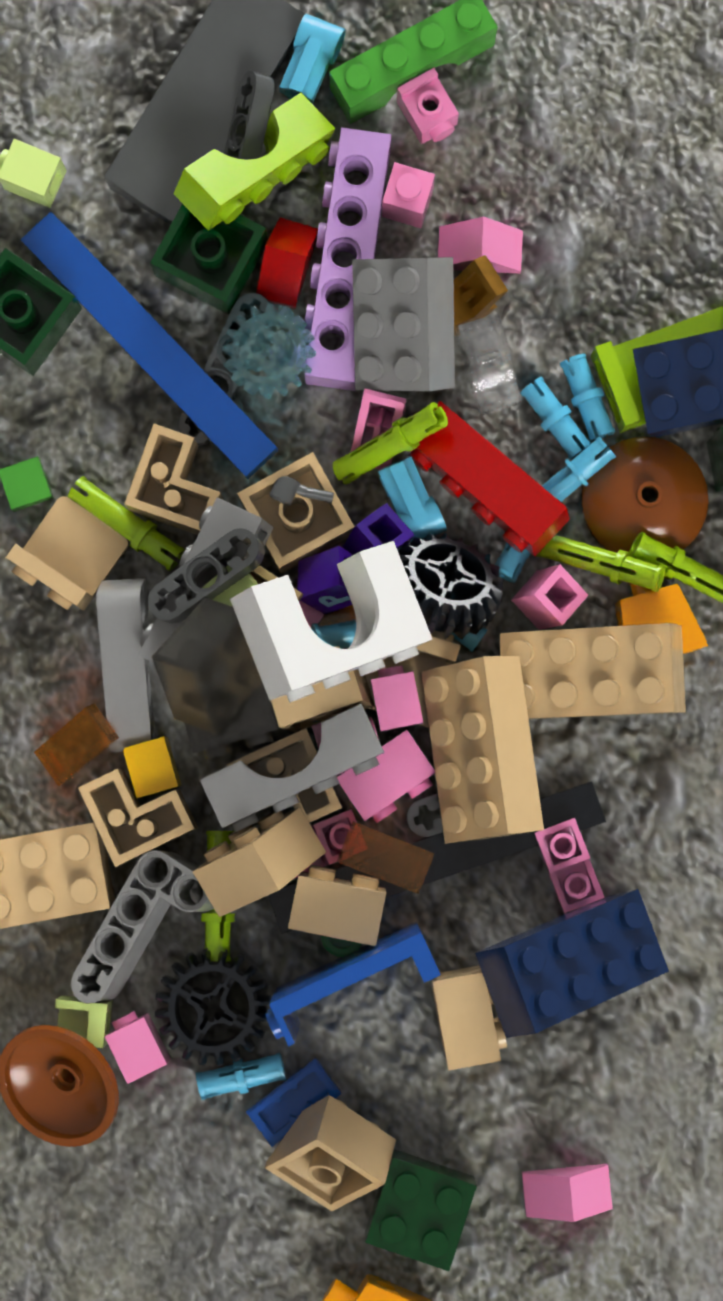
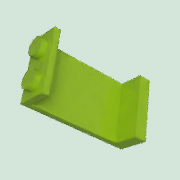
(618, 371)

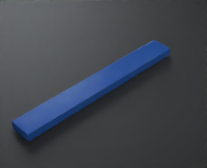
(150, 345)

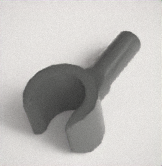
(287, 487)

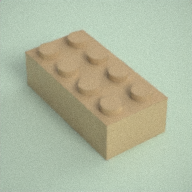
(600, 670)
(482, 749)
(53, 875)

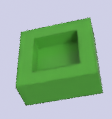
(25, 484)

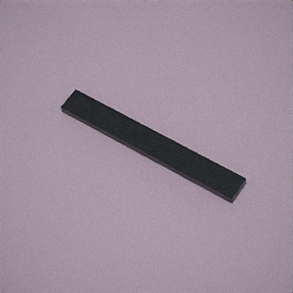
(460, 856)

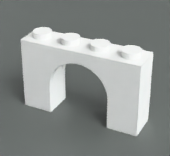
(295, 658)

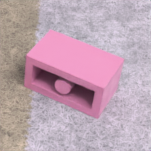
(400, 771)

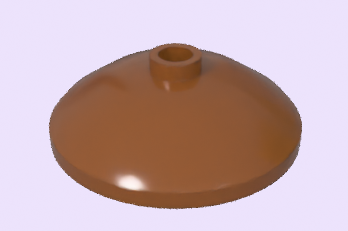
(615, 503)
(58, 1085)

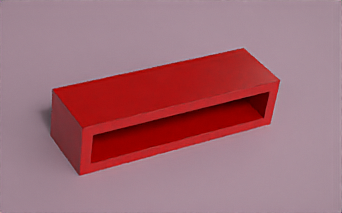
(491, 483)

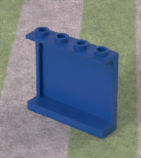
(345, 972)

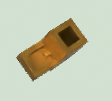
(476, 291)

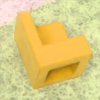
(152, 767)

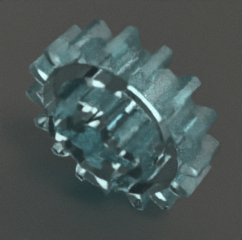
(252, 346)

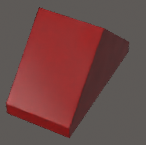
(286, 262)

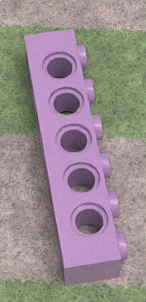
(354, 152)

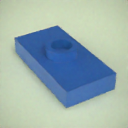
(283, 1105)

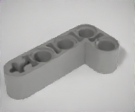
(125, 674)
(134, 931)

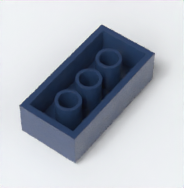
(681, 383)
(571, 963)

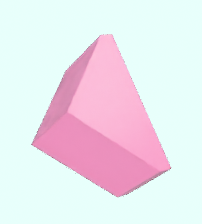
(482, 237)
(376, 417)
(567, 1192)

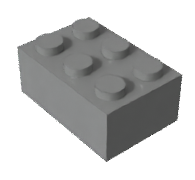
(404, 324)

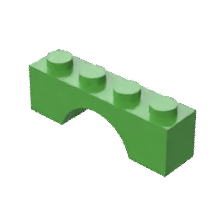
(441, 39)

